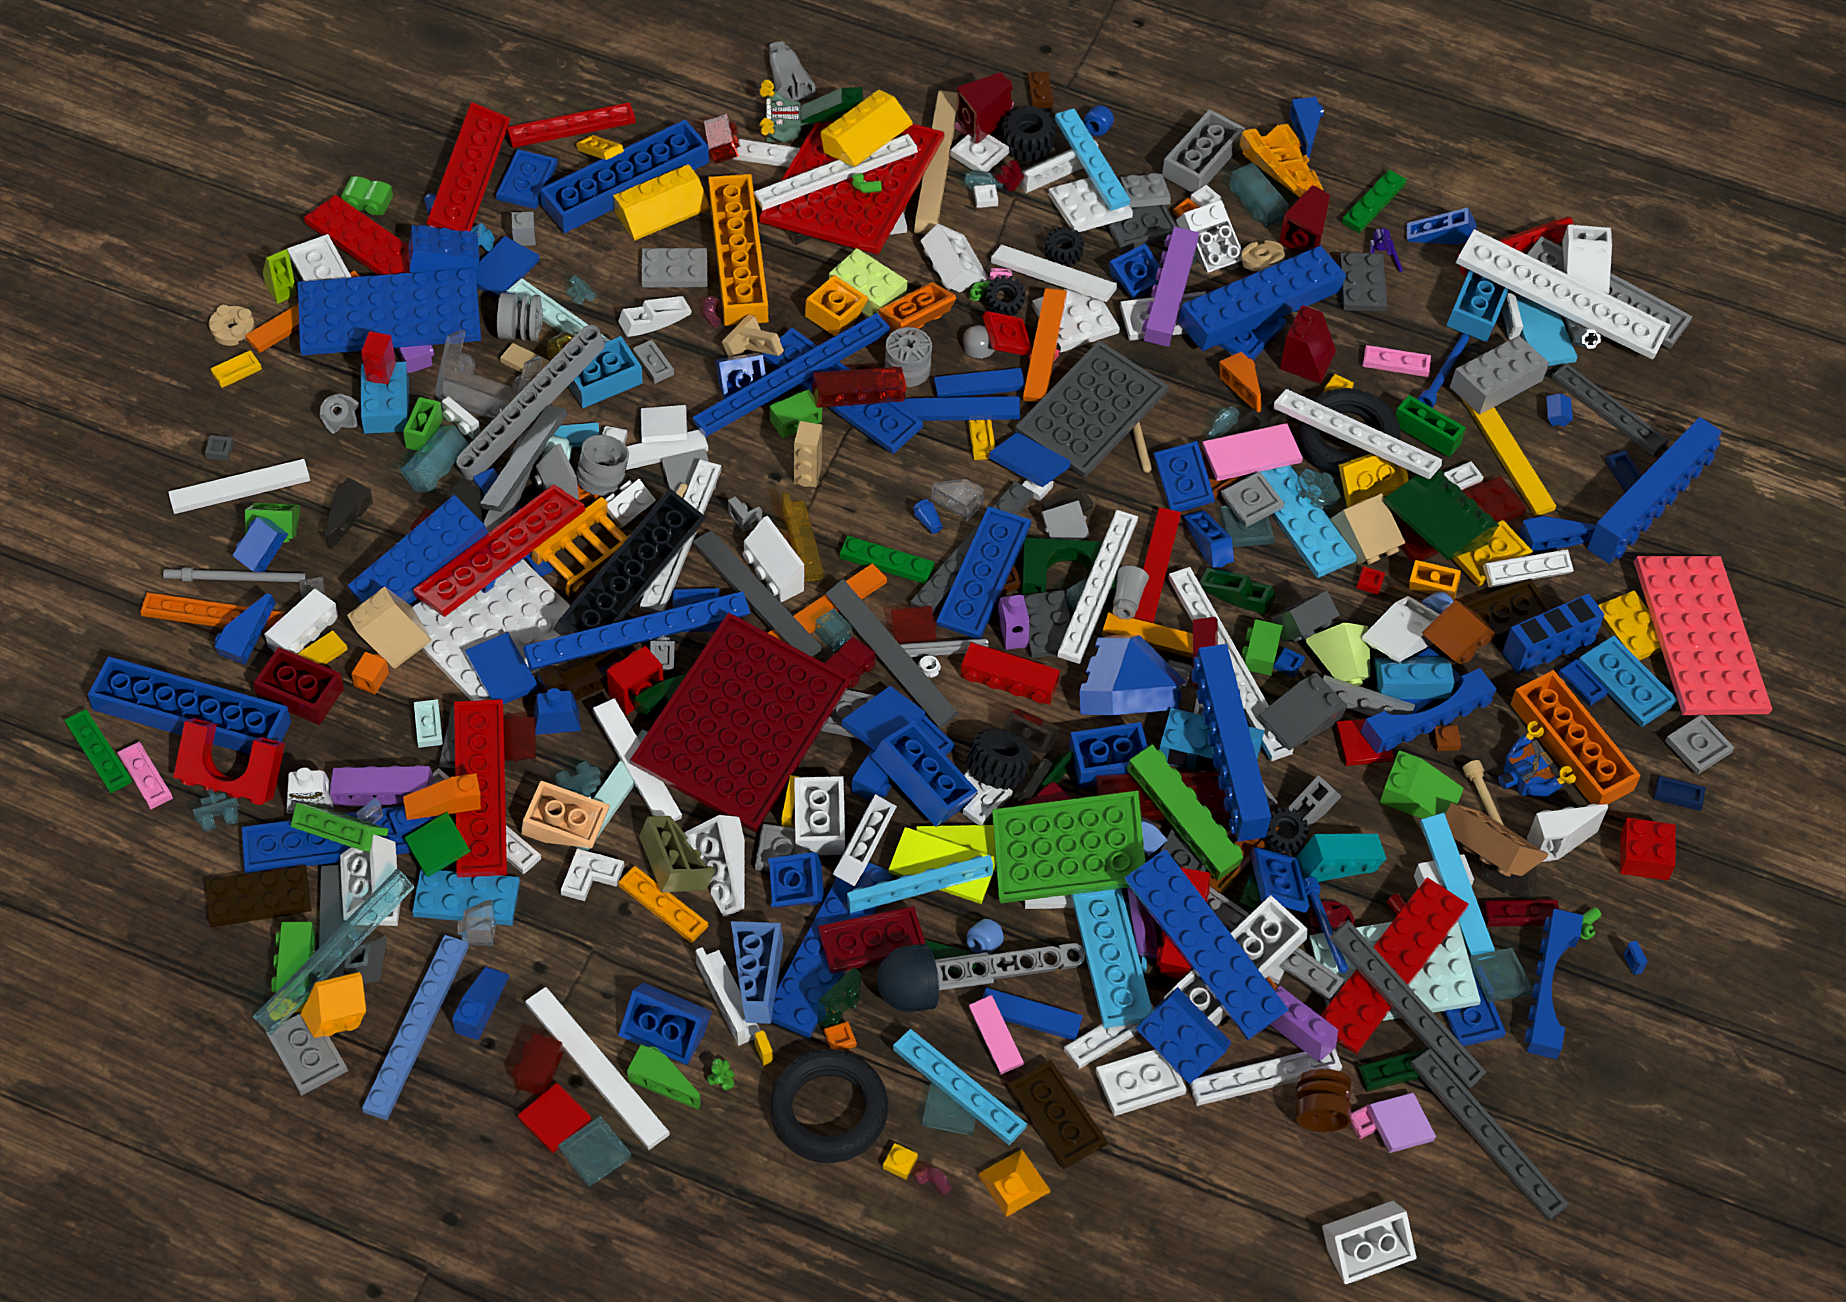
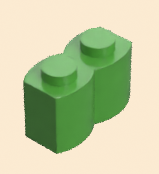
(368, 195)

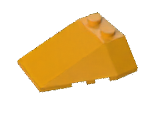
(1280, 157)

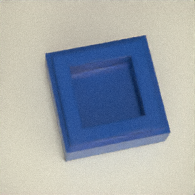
(1289, 662)
(1635, 958)

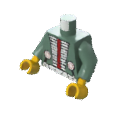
(783, 116)

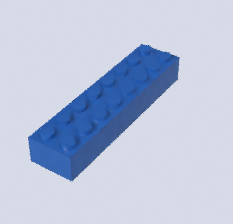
(591, 190)
(1261, 298)
(1655, 490)
(170, 700)
(1231, 743)

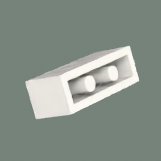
(302, 623)

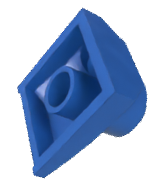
(1135, 271)
(796, 880)

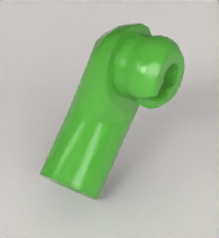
(978, 290)
(1589, 917)

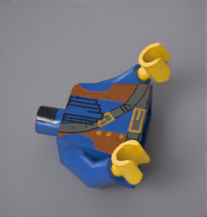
(1531, 769)

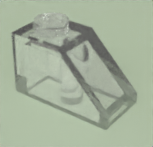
(959, 496)
(478, 924)

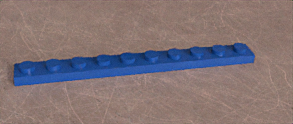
(791, 375)
(634, 631)

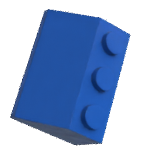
(664, 1022)

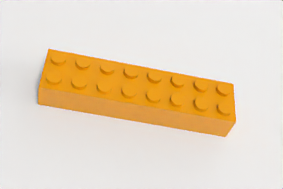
(738, 248)

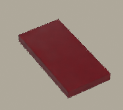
(869, 938)

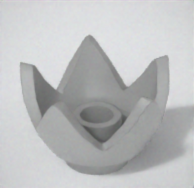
(344, 418)

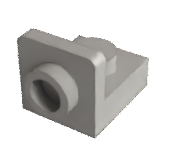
(742, 516)
(663, 650)

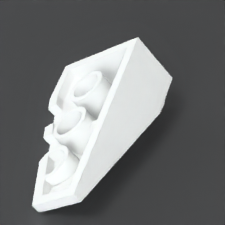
(723, 848)

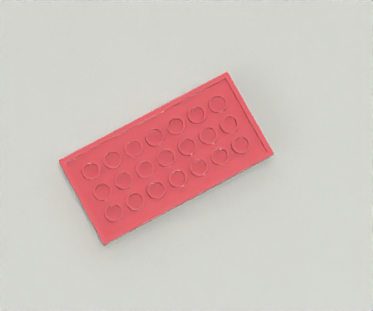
(1702, 635)

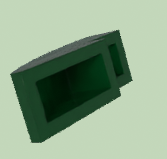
(1238, 590)
(654, 699)

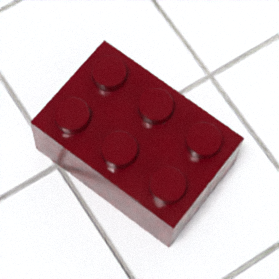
(299, 684)

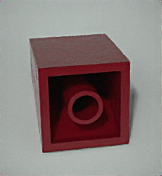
(983, 105)
(1305, 221)
(1308, 346)

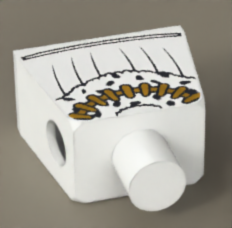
(308, 788)

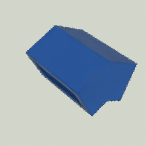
(1559, 409)

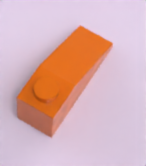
(1240, 375)
(450, 796)

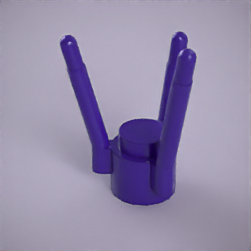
(1383, 242)

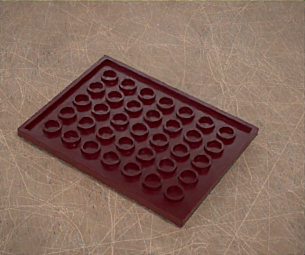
(741, 721)

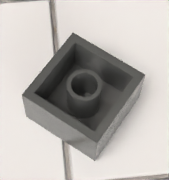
(1306, 617)

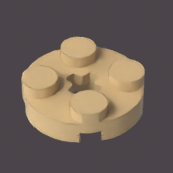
(1262, 256)
(227, 315)

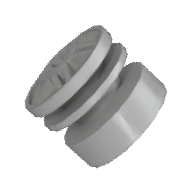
(522, 317)
(911, 351)
(602, 465)

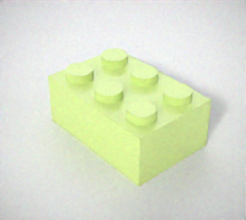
(872, 279)

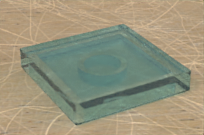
(1255, 534)
(1500, 975)
(946, 1114)
(594, 1151)

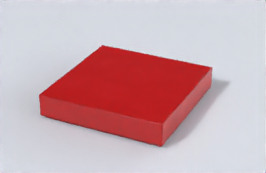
(1007, 333)
(1355, 746)
(554, 1117)

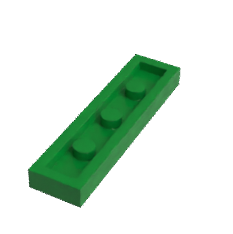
(1374, 201)
(887, 559)
(98, 751)

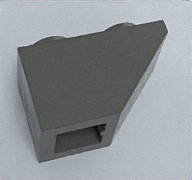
(367, 959)

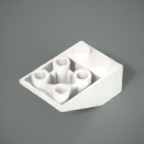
(1217, 240)
(1588, 255)
(1401, 629)
(1565, 829)

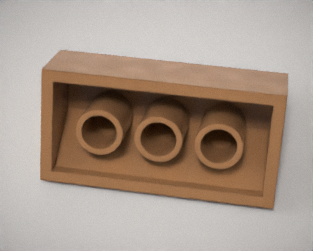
(1493, 841)

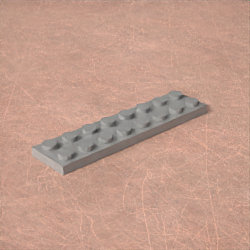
(1552, 255)

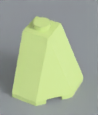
(1343, 652)

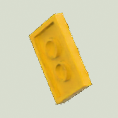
(1370, 477)
(1502, 546)
(1631, 624)

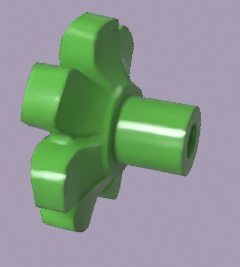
(721, 1074)

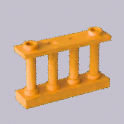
(563, 539)

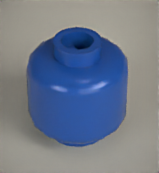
(1098, 120)

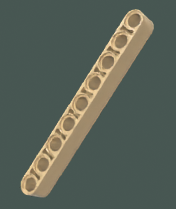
(935, 175)

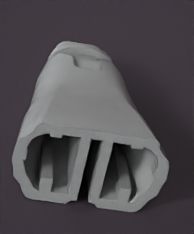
(788, 73)

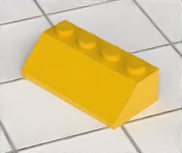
(865, 128)
(660, 202)

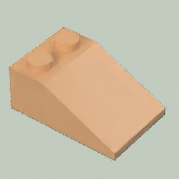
(563, 817)

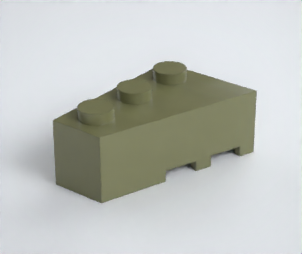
(672, 858)

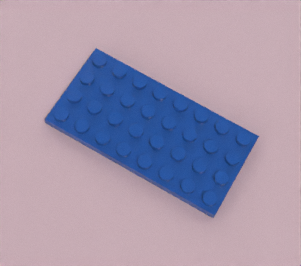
(407, 306)

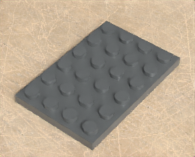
(1092, 408)

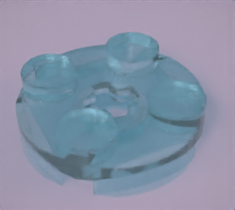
(1317, 488)

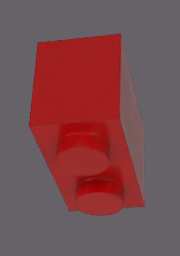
(378, 357)

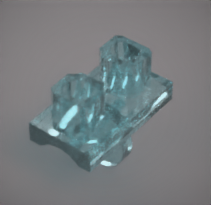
(583, 783)
(205, 814)

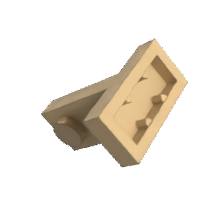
(750, 336)

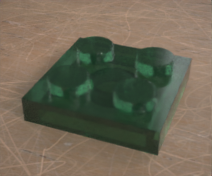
(839, 998)

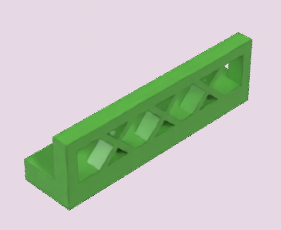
(336, 826)

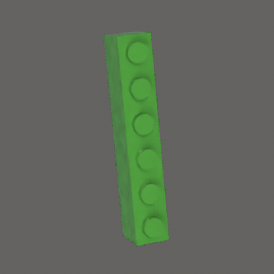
(1185, 812)

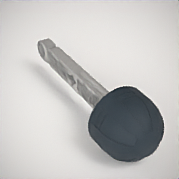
(912, 978)

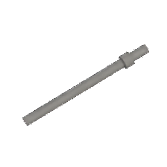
(188, 574)

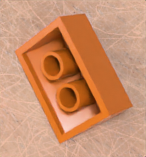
(917, 307)

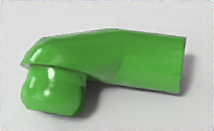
(864, 186)

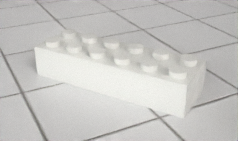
(1266, 938)

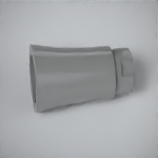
(1129, 590)

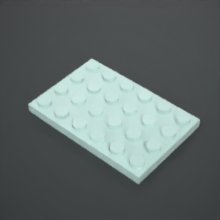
(1442, 983)

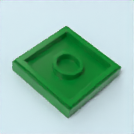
(437, 844)

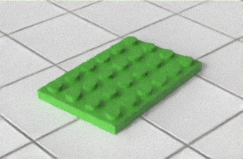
(1068, 846)

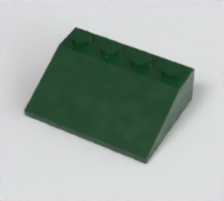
(1442, 515)

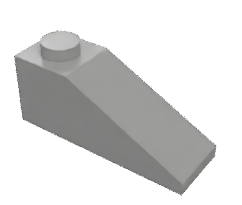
(1312, 803)

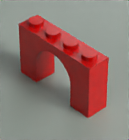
(196, 764)

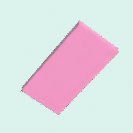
(1252, 452)

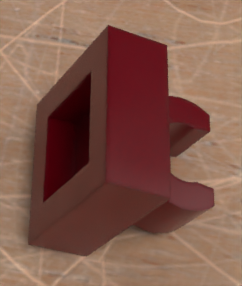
(1011, 175)

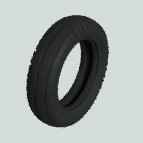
(1345, 401)
(828, 1148)

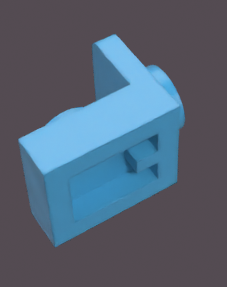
(485, 236)

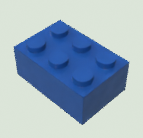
(442, 249)
(1105, 751)
(1183, 1035)

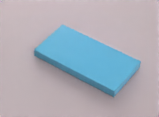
(1545, 332)

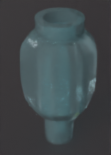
(979, 178)
(1223, 421)

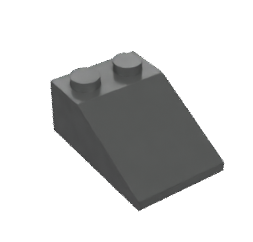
(1303, 712)

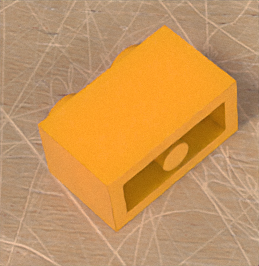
(1432, 578)

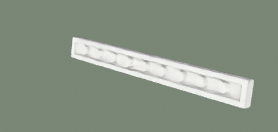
(1199, 607)

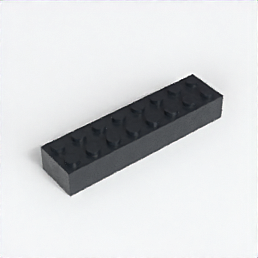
(633, 566)

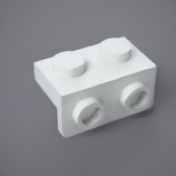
(629, 503)

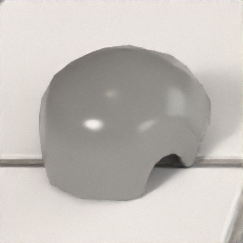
(977, 342)

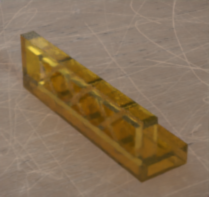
(802, 537)

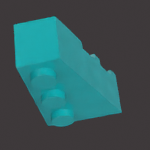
(1340, 856)

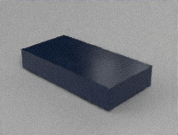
(1623, 469)
(1679, 793)

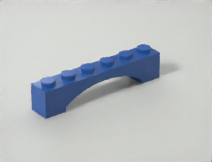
(1387, 730)
(1546, 1034)

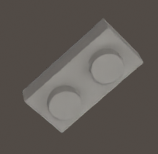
(653, 361)

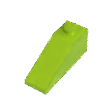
(279, 276)

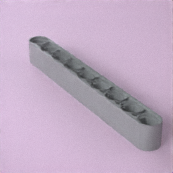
(572, 361)

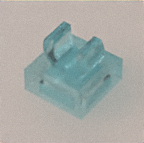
(582, 290)

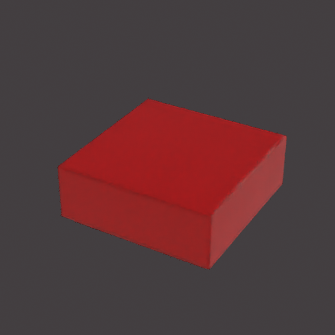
(1370, 580)

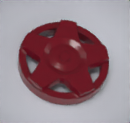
(1336, 916)

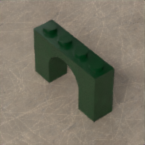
(1043, 553)

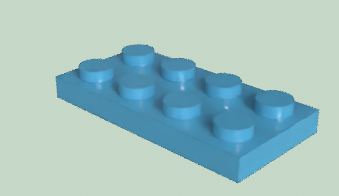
(1628, 681)
(448, 897)

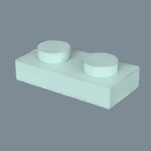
(428, 723)

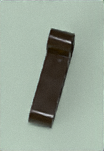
(582, 679)

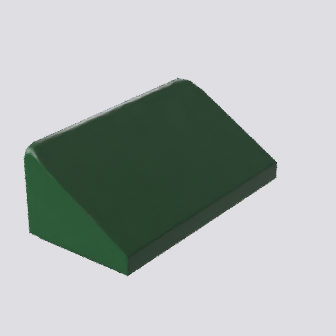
(1059, 767)

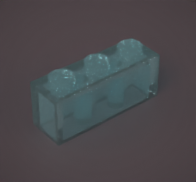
(1258, 195)
(434, 459)

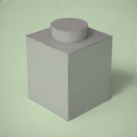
(523, 228)

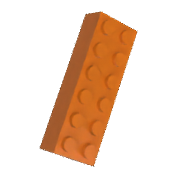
(1575, 739)

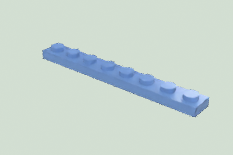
(415, 1028)

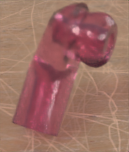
(708, 311)
(935, 1176)

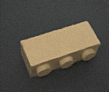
(808, 454)

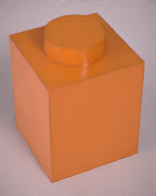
(370, 672)

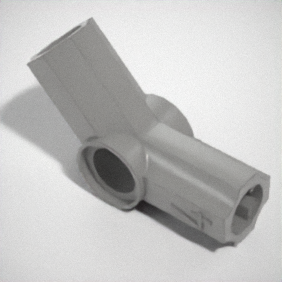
(1582, 335)

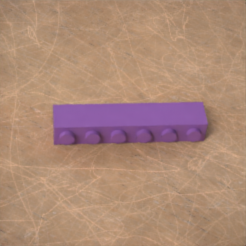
(1171, 286)

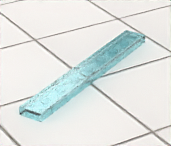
(333, 951)

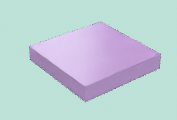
(1401, 1122)

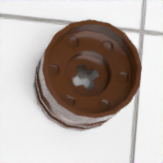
(1323, 1100)

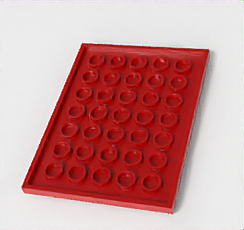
(842, 211)

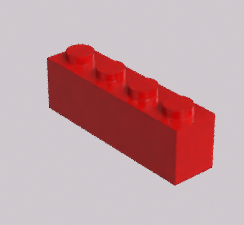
(1010, 673)

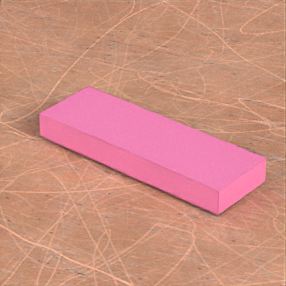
(1396, 361)
(145, 775)
(996, 1035)

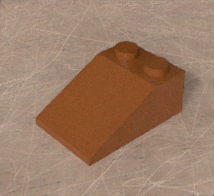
(1459, 632)

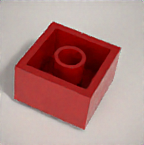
(632, 677)
(1647, 849)

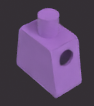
(1013, 613)

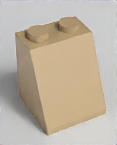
(1369, 530)
(390, 627)

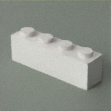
(864, 840)

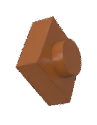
(1447, 738)

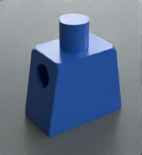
(556, 712)

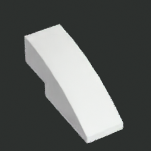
(653, 315)

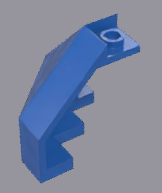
(1128, 679)

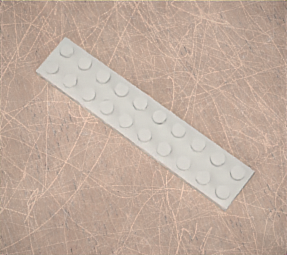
(1563, 294)

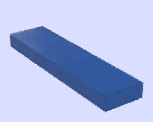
(979, 383)
(1036, 1015)

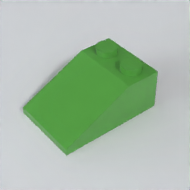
(1419, 788)

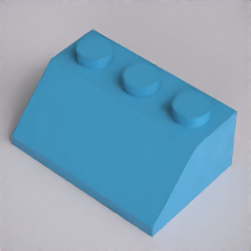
(1414, 677)

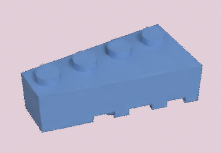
(758, 963)

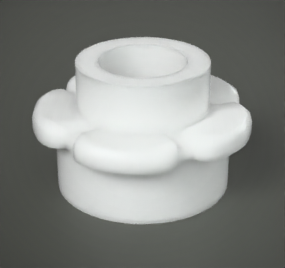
(932, 662)

